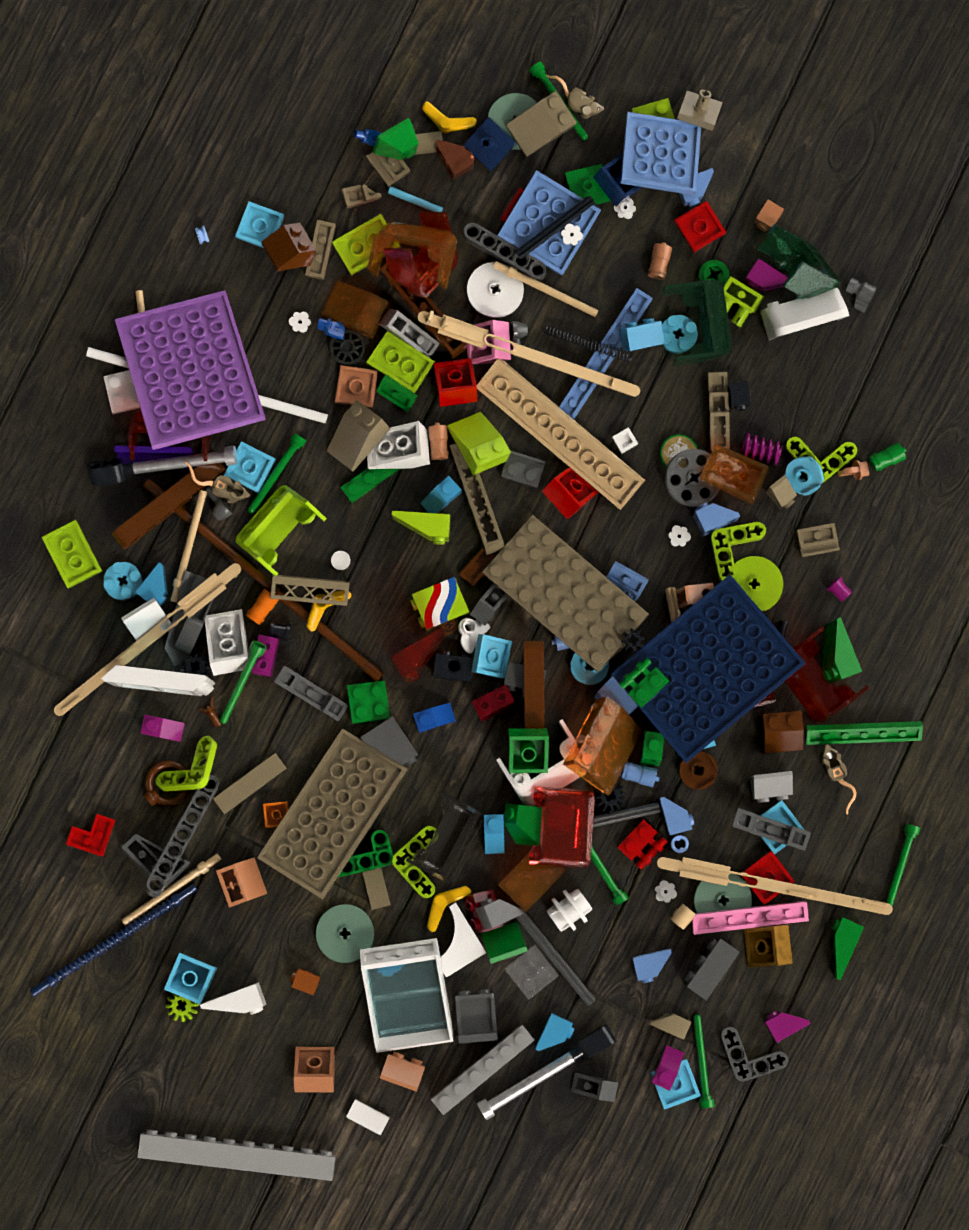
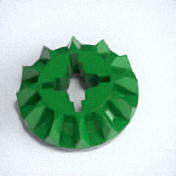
(715, 266)

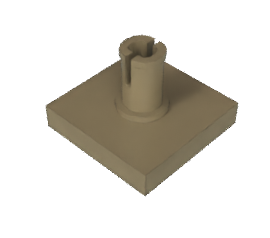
(700, 109)

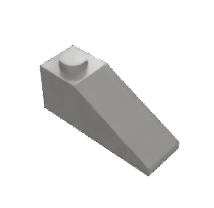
(408, 332)

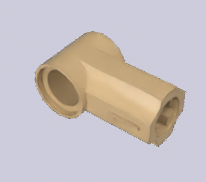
(682, 916)

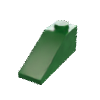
(844, 942)

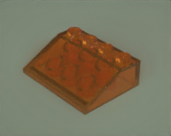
(603, 745)

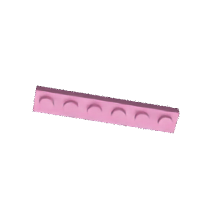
(750, 917)

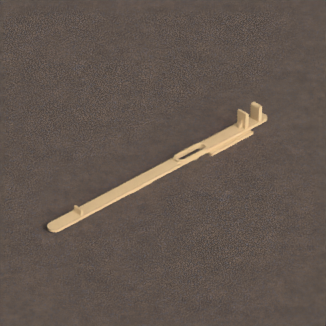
(477, 337)
(190, 604)
(719, 875)

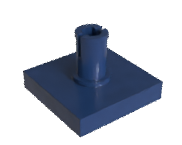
(490, 144)

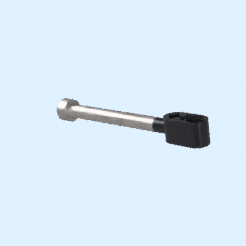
(115, 471)
(586, 1047)

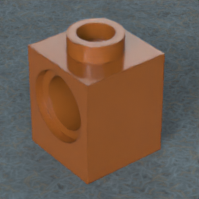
(305, 981)

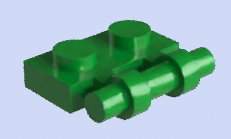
(648, 686)

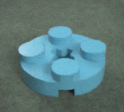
(687, 327)
(809, 466)
(117, 571)
(587, 676)

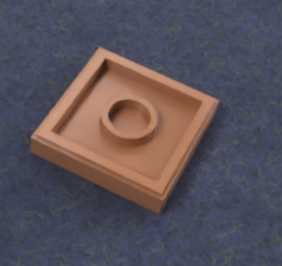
(356, 385)

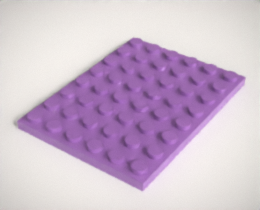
(189, 370)

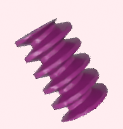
(761, 448)

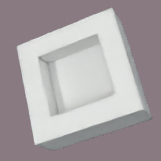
(624, 440)

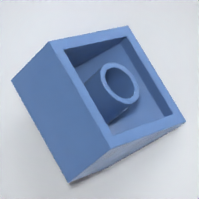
(713, 517)

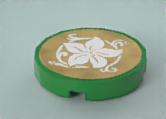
(675, 445)

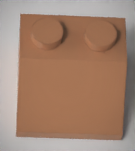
(314, 1069)
(403, 1071)

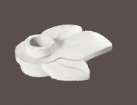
(469, 638)

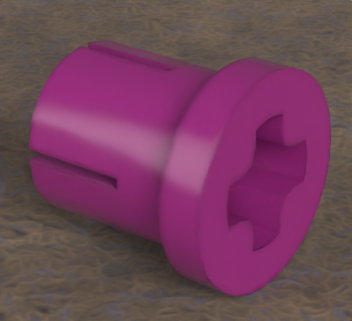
(839, 589)

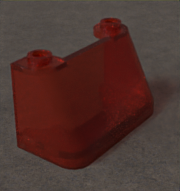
(564, 827)

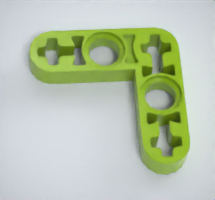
(841, 449)
(729, 540)
(206, 750)
(404, 870)

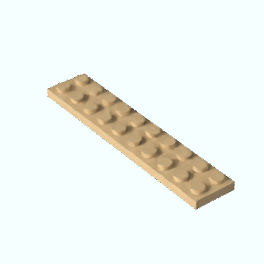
(560, 433)

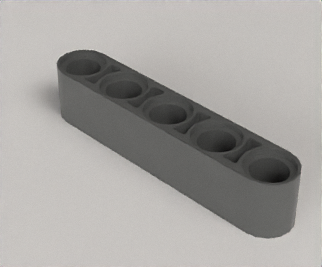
(500, 244)

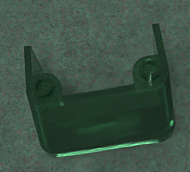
(807, 267)
(710, 300)

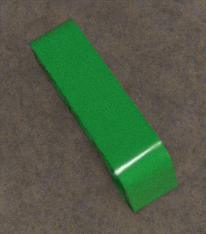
(374, 856)

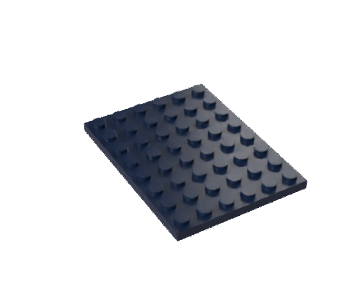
(718, 667)

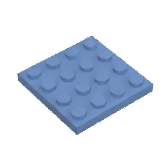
(660, 153)
(538, 208)

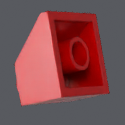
(455, 382)
(569, 492)

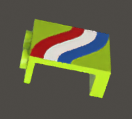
(439, 603)

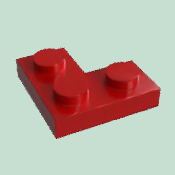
(93, 841)

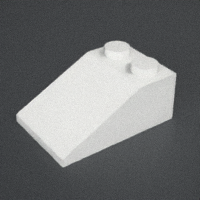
(401, 448)
(227, 642)
(241, 1001)

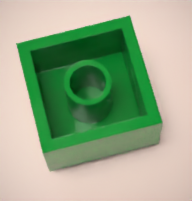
(528, 750)

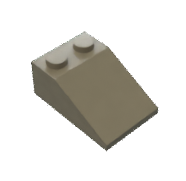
(541, 124)
(357, 435)

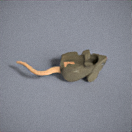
(579, 101)
(223, 487)
(836, 769)

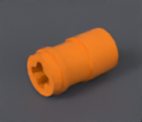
(262, 607)

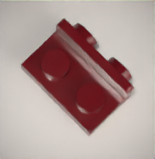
(493, 703)
(474, 901)

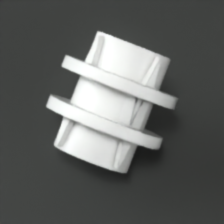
(569, 910)

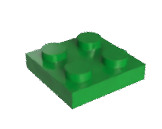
(368, 702)

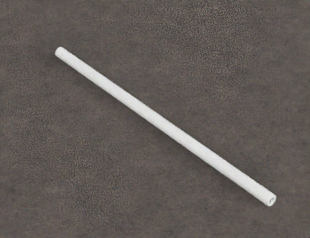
(265, 401)

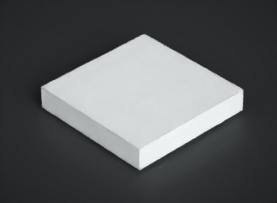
(145, 618)

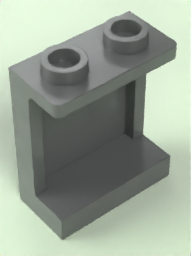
(476, 1016)

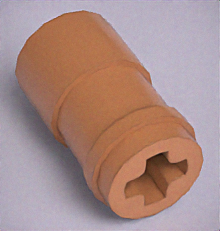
(660, 258)
(438, 442)

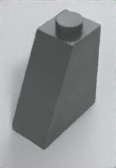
(392, 742)

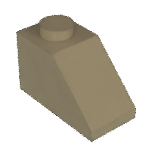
(782, 493)

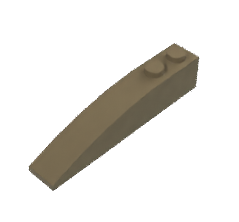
(479, 504)

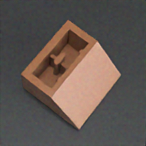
(241, 882)

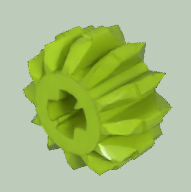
(180, 1012)

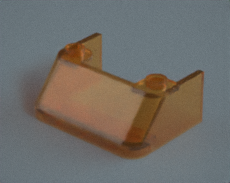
(440, 246)

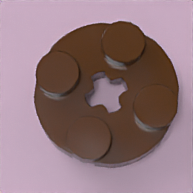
(708, 775)

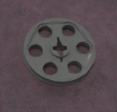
(684, 476)

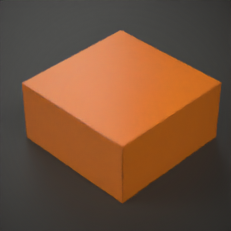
(274, 813)

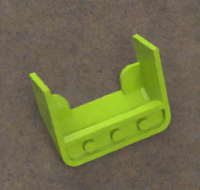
(273, 525)

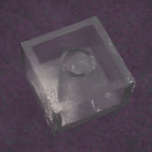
(531, 972)

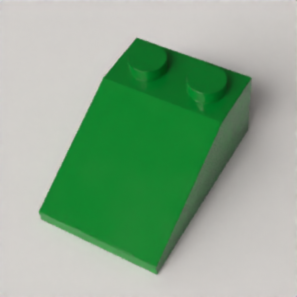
(838, 654)

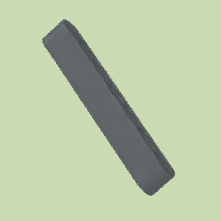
(177, 843)

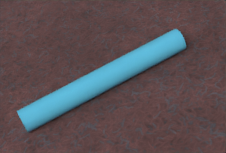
(415, 200)

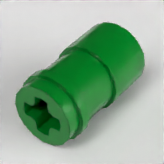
(889, 456)

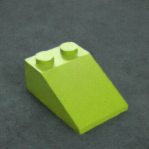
(479, 443)
(429, 525)

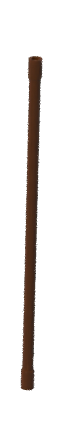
(367, 666)

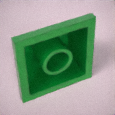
(397, 141)
(523, 823)

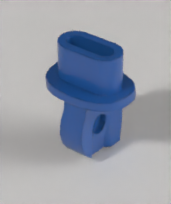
(367, 135)
(333, 329)

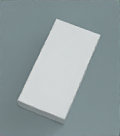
(367, 1117)

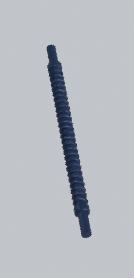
(51, 980)

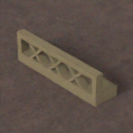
(310, 582)

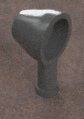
(517, 331)
(221, 508)

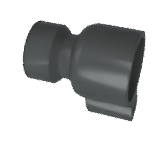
(863, 292)

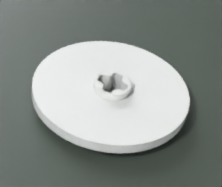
(497, 304)

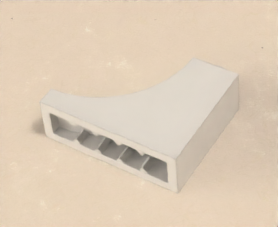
(464, 946)

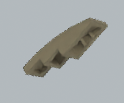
(718, 409)

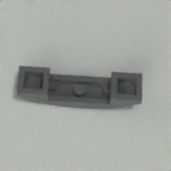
(311, 693)
(771, 829)

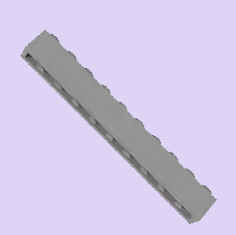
(237, 1156)

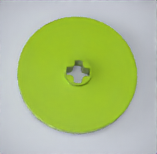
(767, 576)

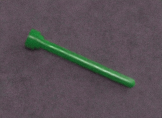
(539, 71)
(296, 442)
(256, 650)
(910, 832)
(618, 895)
(706, 1099)

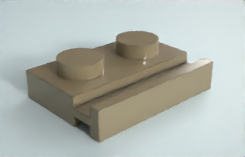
(389, 169)
(817, 540)

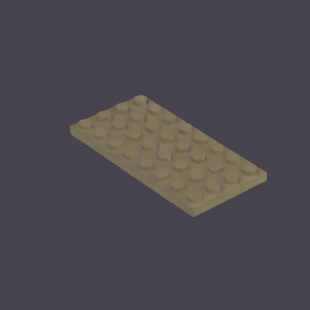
(565, 593)
(332, 814)

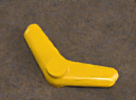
(447, 124)
(318, 608)
(440, 902)

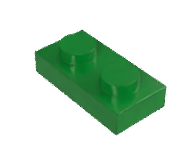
(396, 393)

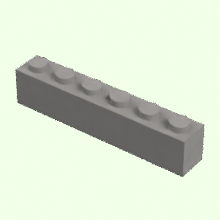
(482, 1069)

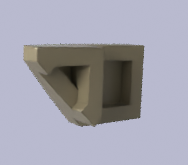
(358, 195)
(672, 1024)

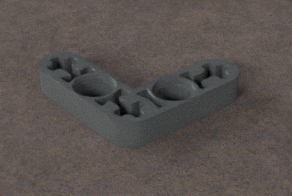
(749, 1064)

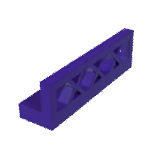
(145, 453)

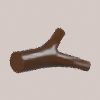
(210, 712)

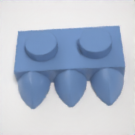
(627, 580)

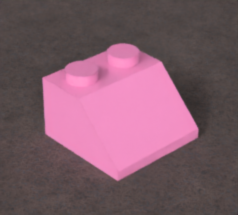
(489, 354)

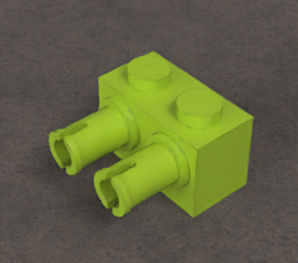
(743, 295)

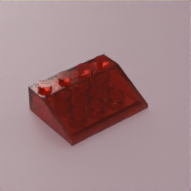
(414, 658)

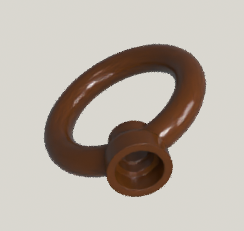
(152, 796)

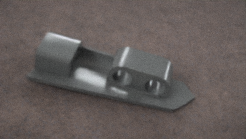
(184, 635)

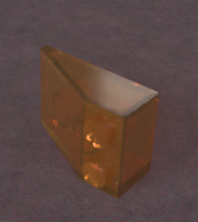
(355, 309)
(735, 474)
(529, 882)

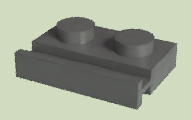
(523, 469)

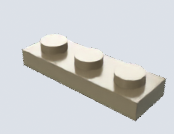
(322, 242)

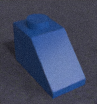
(434, 717)

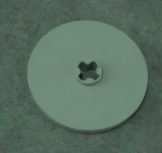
(508, 107)
(708, 894)
(332, 924)

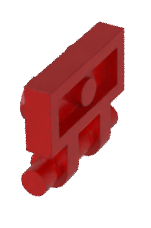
(638, 840)

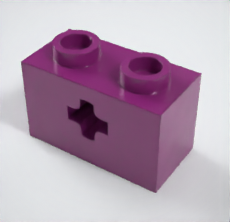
(265, 663)

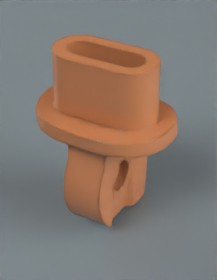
(858, 470)

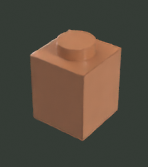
(768, 216)

